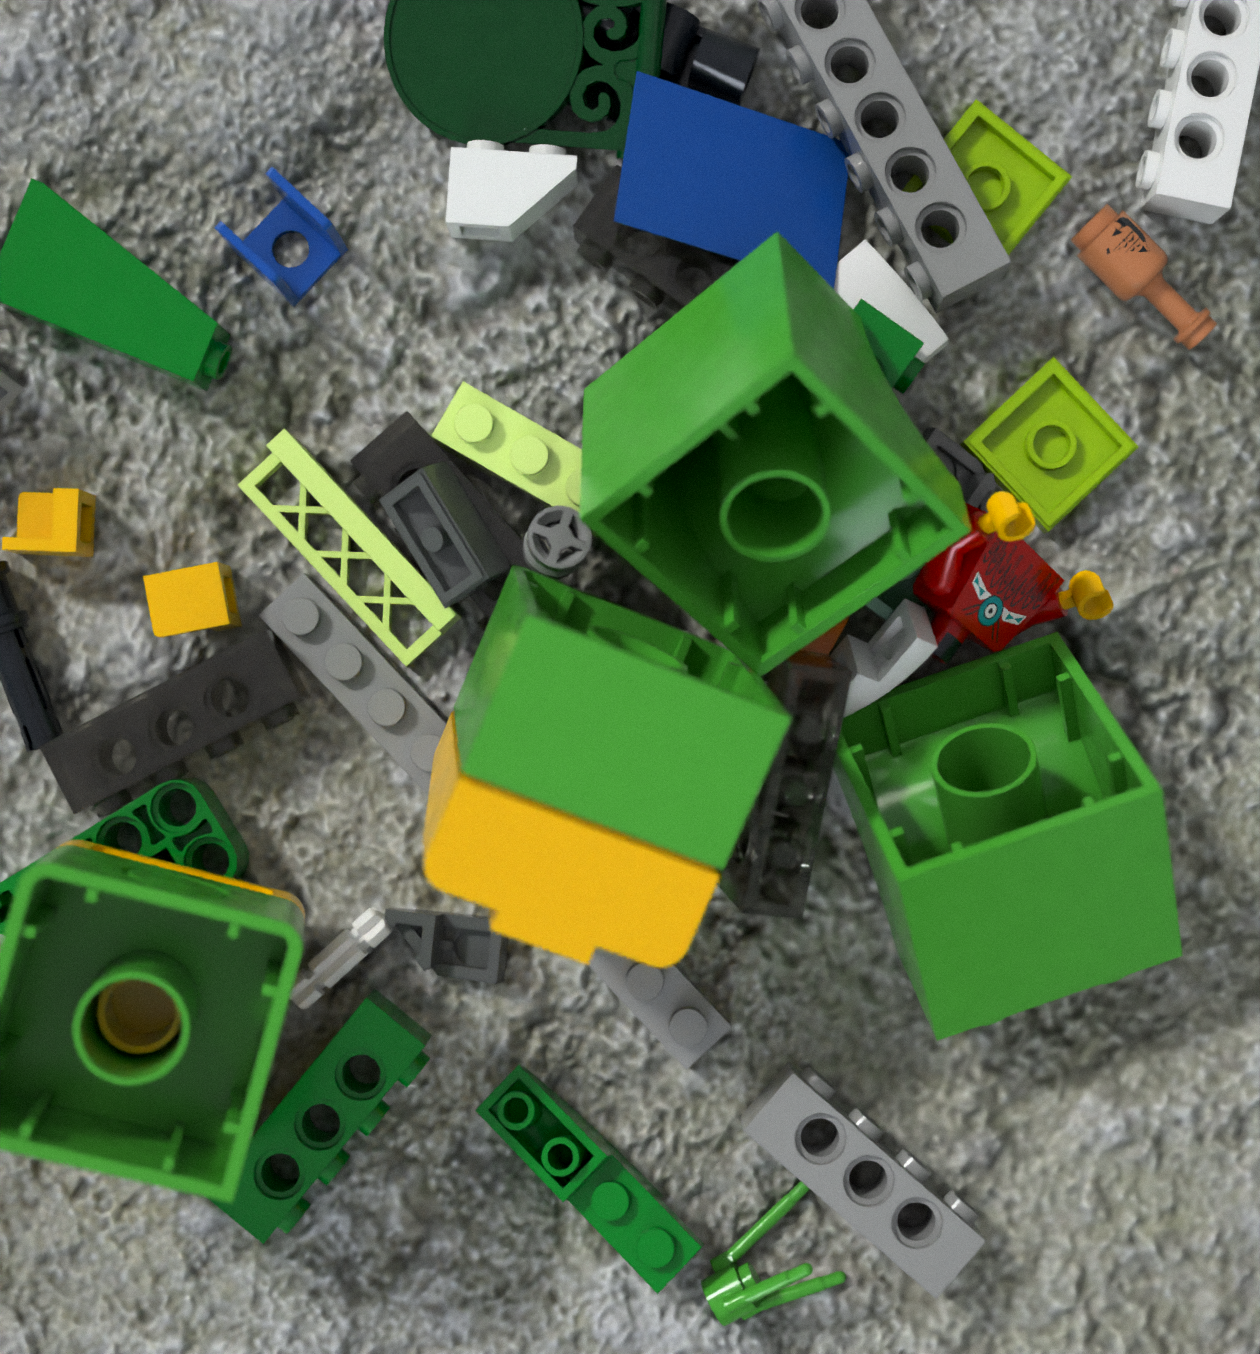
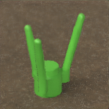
(737, 1289)

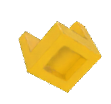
(54, 524)
(192, 600)

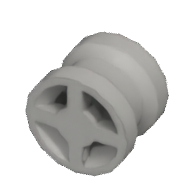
(562, 531)

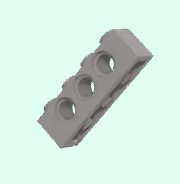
(928, 1252)

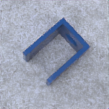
(291, 215)

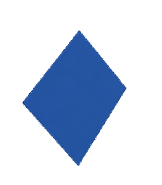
(729, 176)

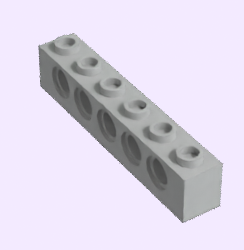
(914, 147)

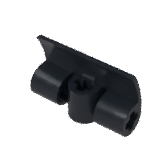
(690, 57)

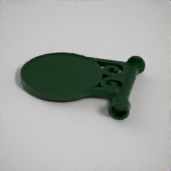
(515, 65)

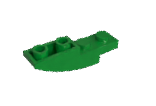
(591, 1176)

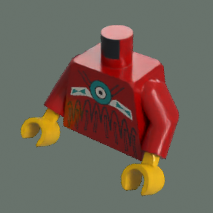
(997, 585)

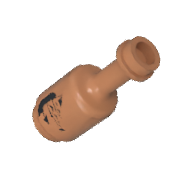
(1133, 266)

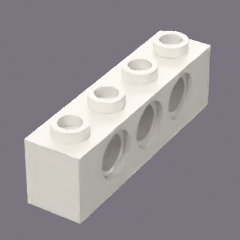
(1170, 178)

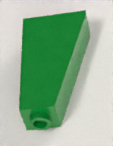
(92, 288)

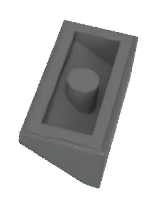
(445, 533)

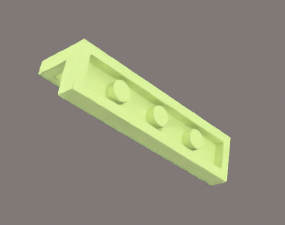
(364, 531)

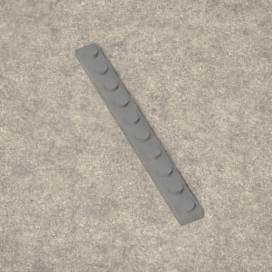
(410, 734)

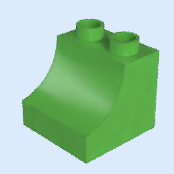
(763, 462)
(1009, 835)

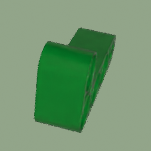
(161, 833)

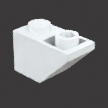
(502, 191)

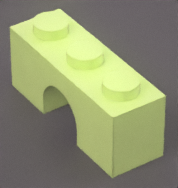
(511, 448)

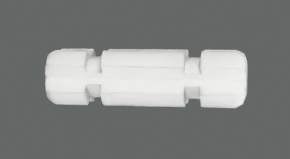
(339, 957)

